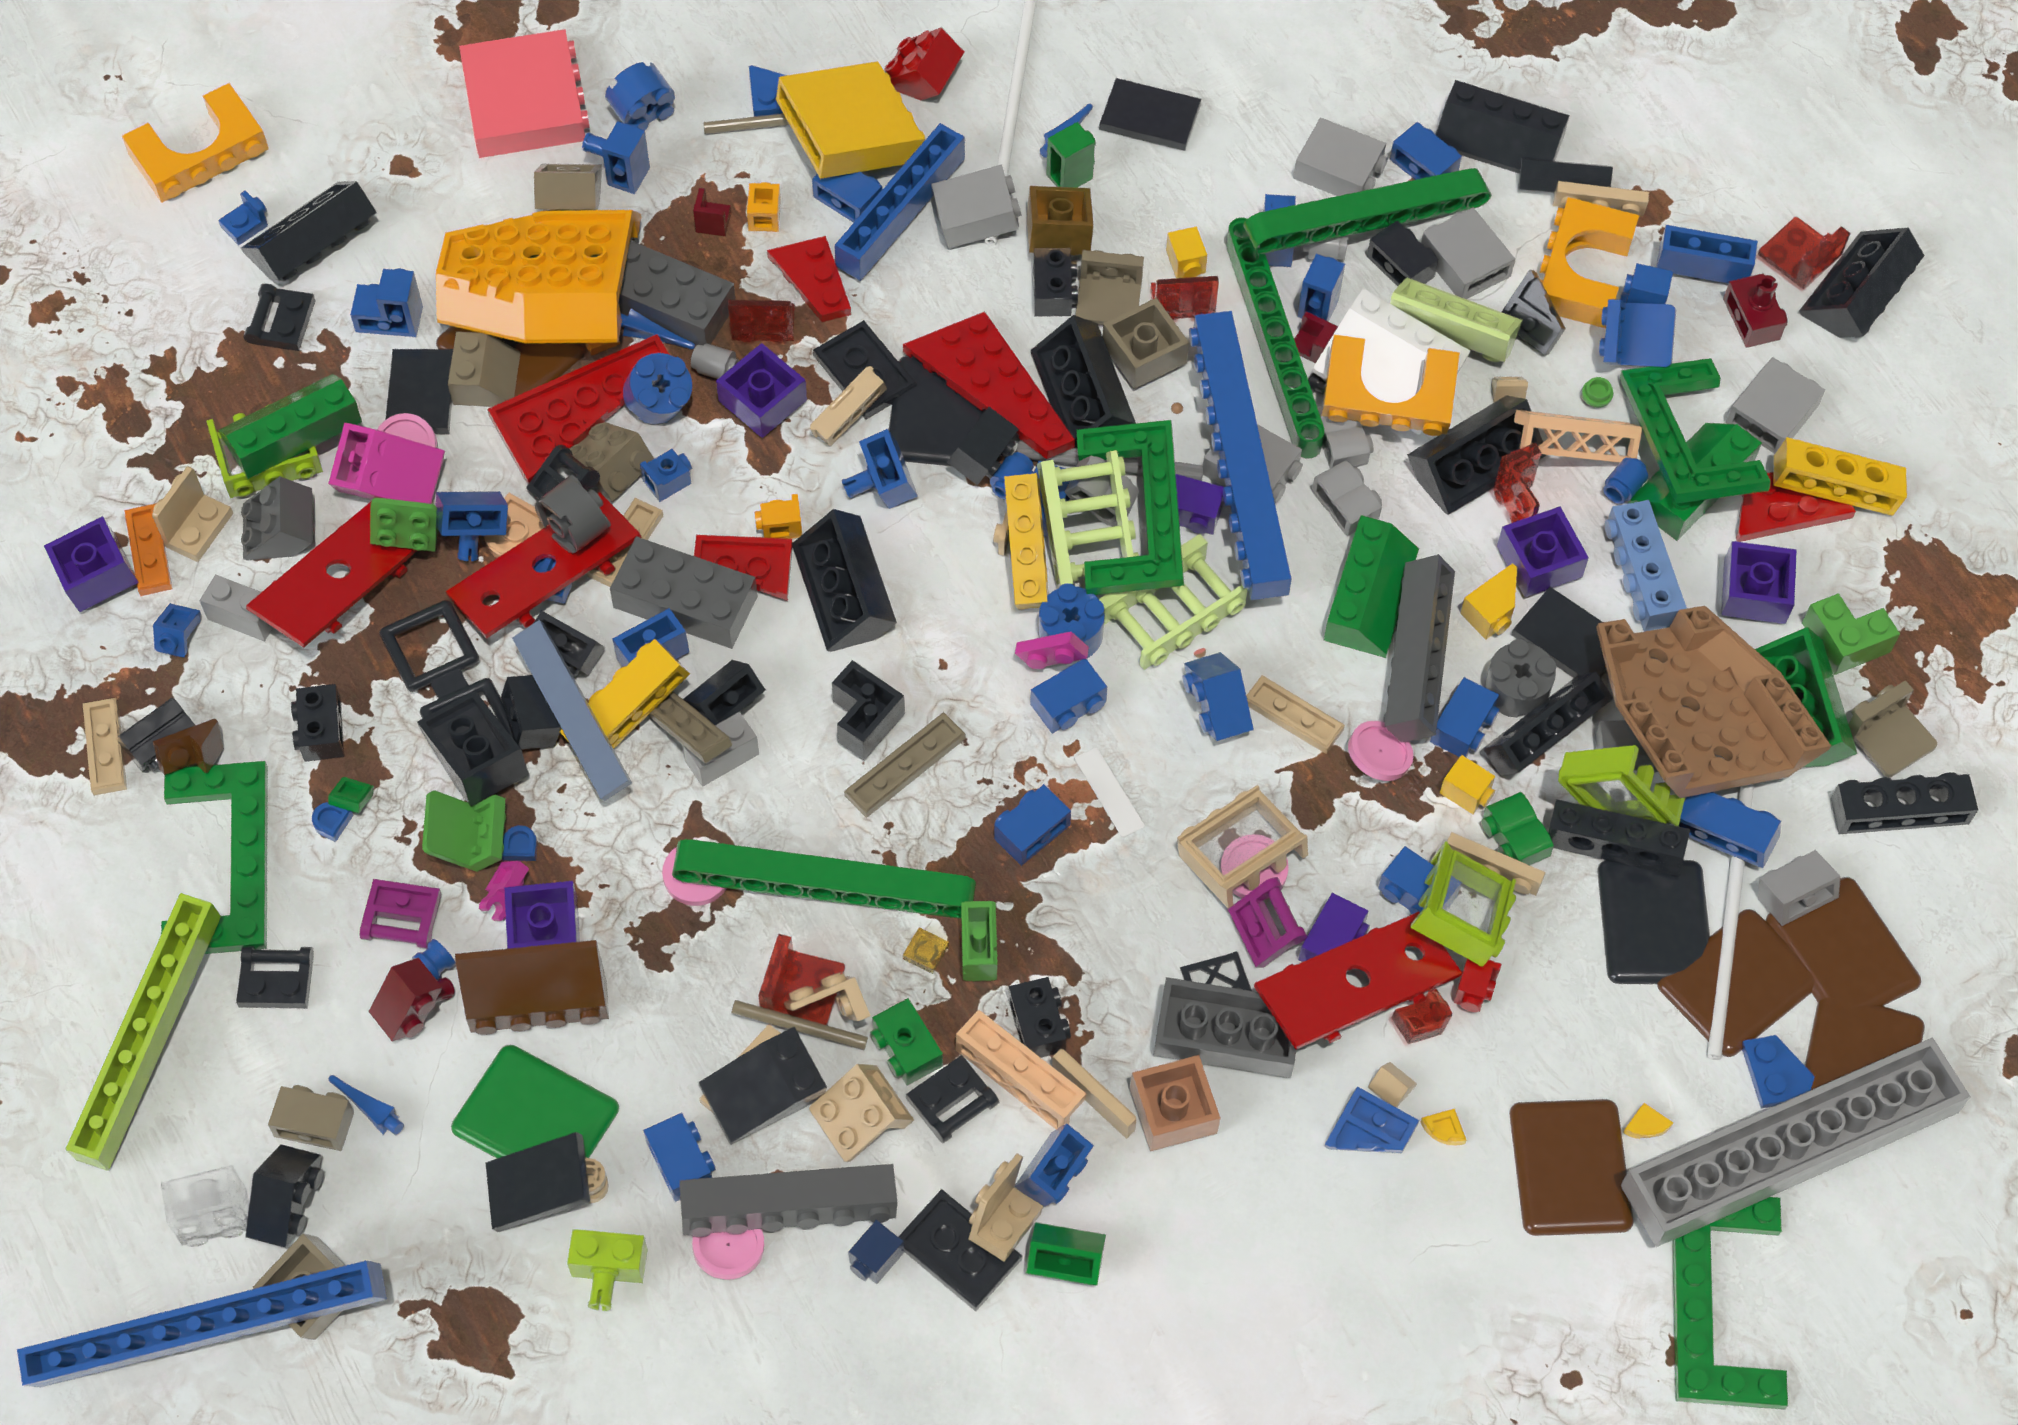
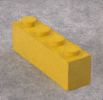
(636, 691)

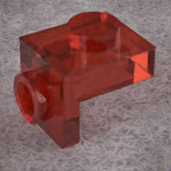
(1424, 1019)

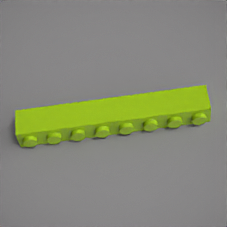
(143, 1032)

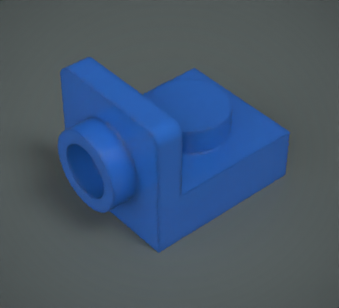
(245, 219)
(174, 628)

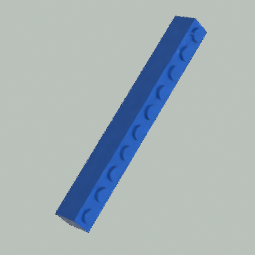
(1241, 456)
(202, 1324)

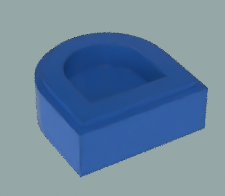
(330, 820)
(519, 844)

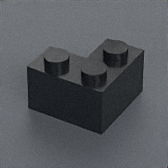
(871, 709)
(279, 1194)

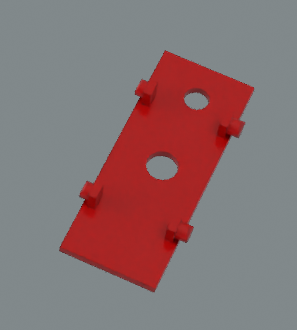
(522, 587)
(310, 600)
(1318, 1001)

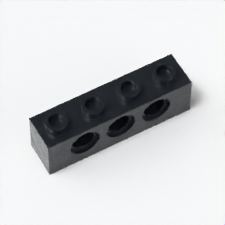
(1548, 723)
(1855, 816)
(1618, 837)

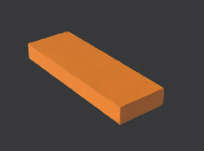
(147, 551)

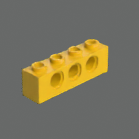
(1840, 476)
(1026, 540)

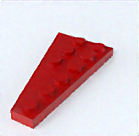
(988, 373)

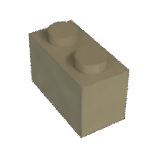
(311, 1117)

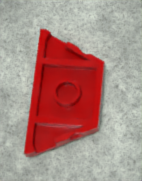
(1786, 511)

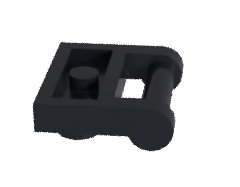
(289, 321)
(548, 477)
(274, 988)
(946, 1090)

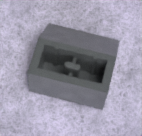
(277, 521)

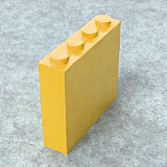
(849, 119)

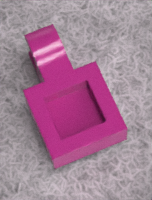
(507, 875)

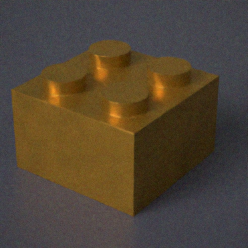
(1060, 218)

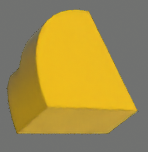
(1647, 1123)
(1444, 1127)

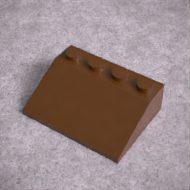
(533, 987)

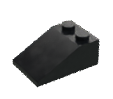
(474, 748)
(763, 1086)

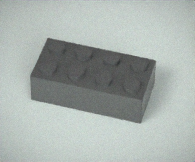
(675, 294)
(701, 594)
(1223, 1028)

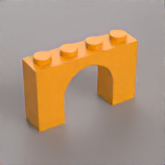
(175, 172)
(1580, 227)
(1350, 400)

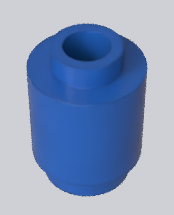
(1012, 465)
(1625, 480)

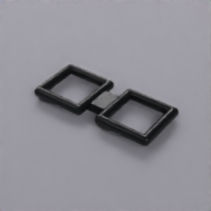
(446, 680)

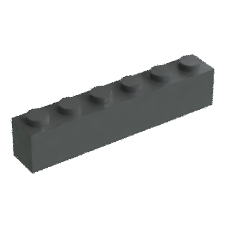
(1419, 649)
(788, 1199)

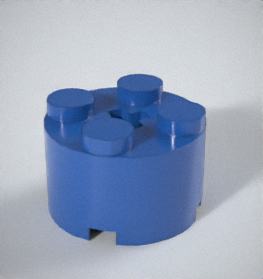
(641, 95)
(669, 375)
(1073, 611)

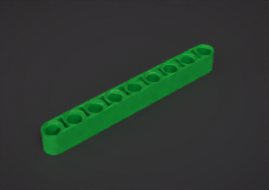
(1366, 210)
(1253, 271)
(822, 878)

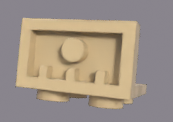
(188, 517)
(849, 1001)
(859, 1110)
(1003, 1212)

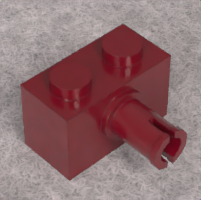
(1755, 309)
(408, 998)

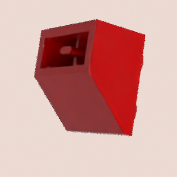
(924, 64)

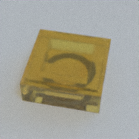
(925, 950)

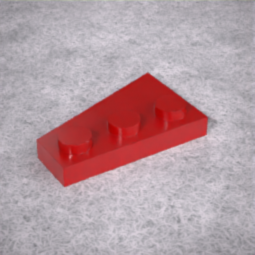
(815, 275)
(757, 556)

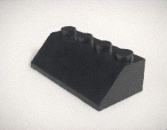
(1499, 127)
(310, 230)
(1863, 281)
(1081, 377)
(1467, 458)
(843, 581)

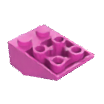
(385, 466)

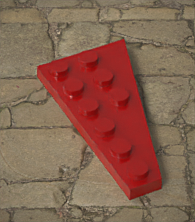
(566, 407)

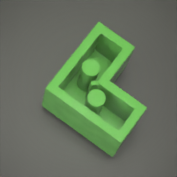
(1848, 639)

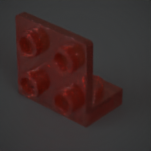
(1802, 251)
(1186, 295)
(762, 320)
(1515, 480)
(793, 970)

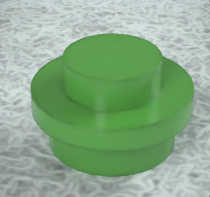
(1597, 392)

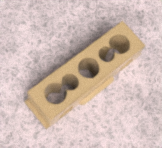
(848, 406)

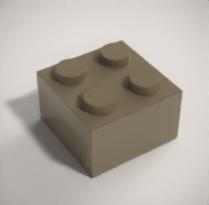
(1145, 343)
(303, 1258)

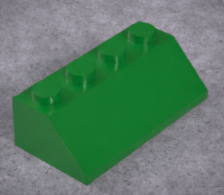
(291, 425)
(1710, 446)
(1370, 588)
(1807, 670)

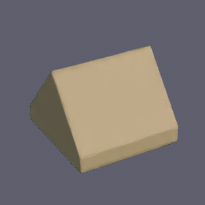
(1509, 386)
(1391, 1084)

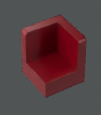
(709, 216)
(1313, 336)

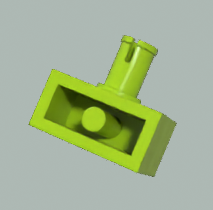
(606, 1259)

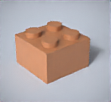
(1174, 1103)

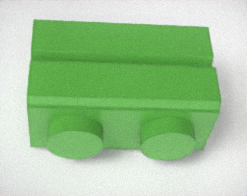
(979, 940)

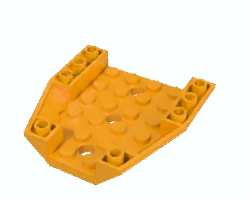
(558, 297)

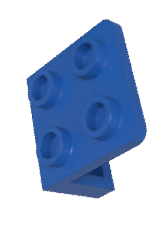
(1638, 334)

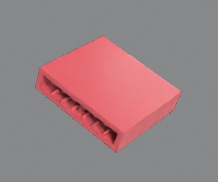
(524, 93)

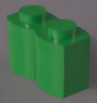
(1517, 829)

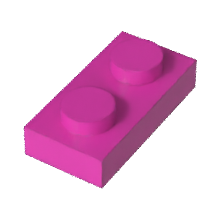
(1051, 650)

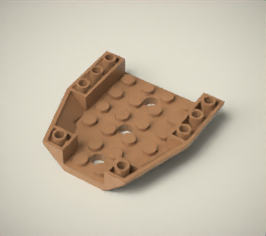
(1735, 700)

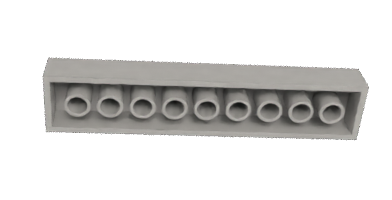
(1794, 1141)

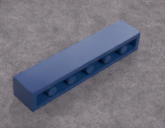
(899, 202)

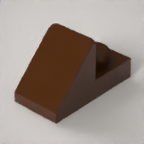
(192, 745)

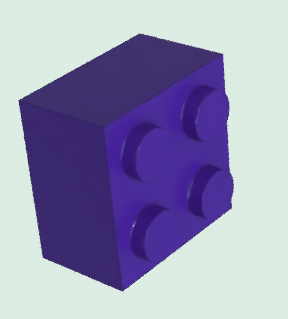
(761, 390)
(1543, 551)
(90, 564)
(1759, 582)
(541, 914)

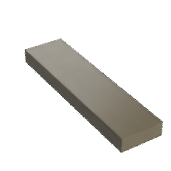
(690, 728)
(904, 765)

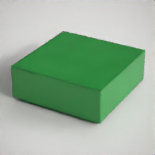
(350, 794)

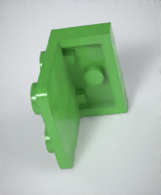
(403, 524)
(462, 832)

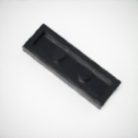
(1545, 174)

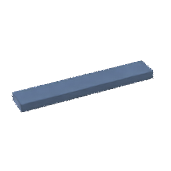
(572, 710)

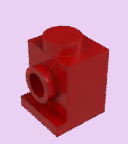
(1477, 984)

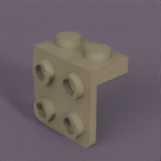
(1108, 285)
(615, 455)
(1890, 730)

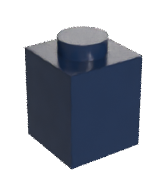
(875, 1252)

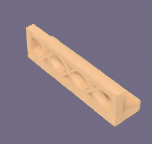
(1578, 425)
(1018, 1070)

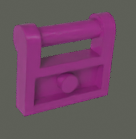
(402, 903)
(1258, 927)

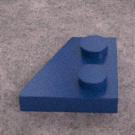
(764, 91)
(1371, 1126)

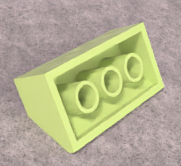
(1459, 319)

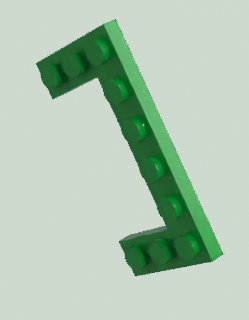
(1686, 483)
(1164, 563)
(248, 790)
(1695, 1373)

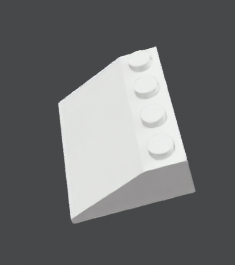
(1392, 348)

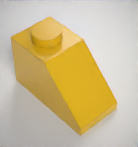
(1492, 604)

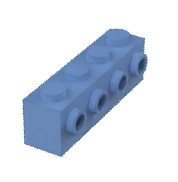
(1644, 564)

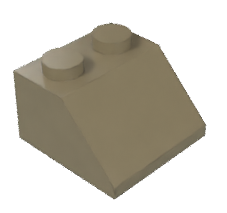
(567, 186)
(482, 370)

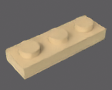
(1616, 198)
(1527, 877)

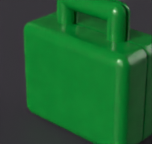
(531, 1103)

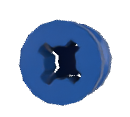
(436, 958)

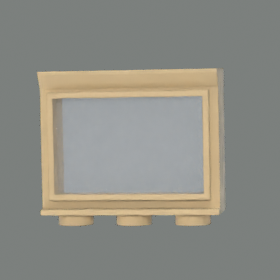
(1240, 843)

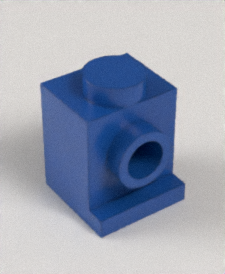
(666, 474)

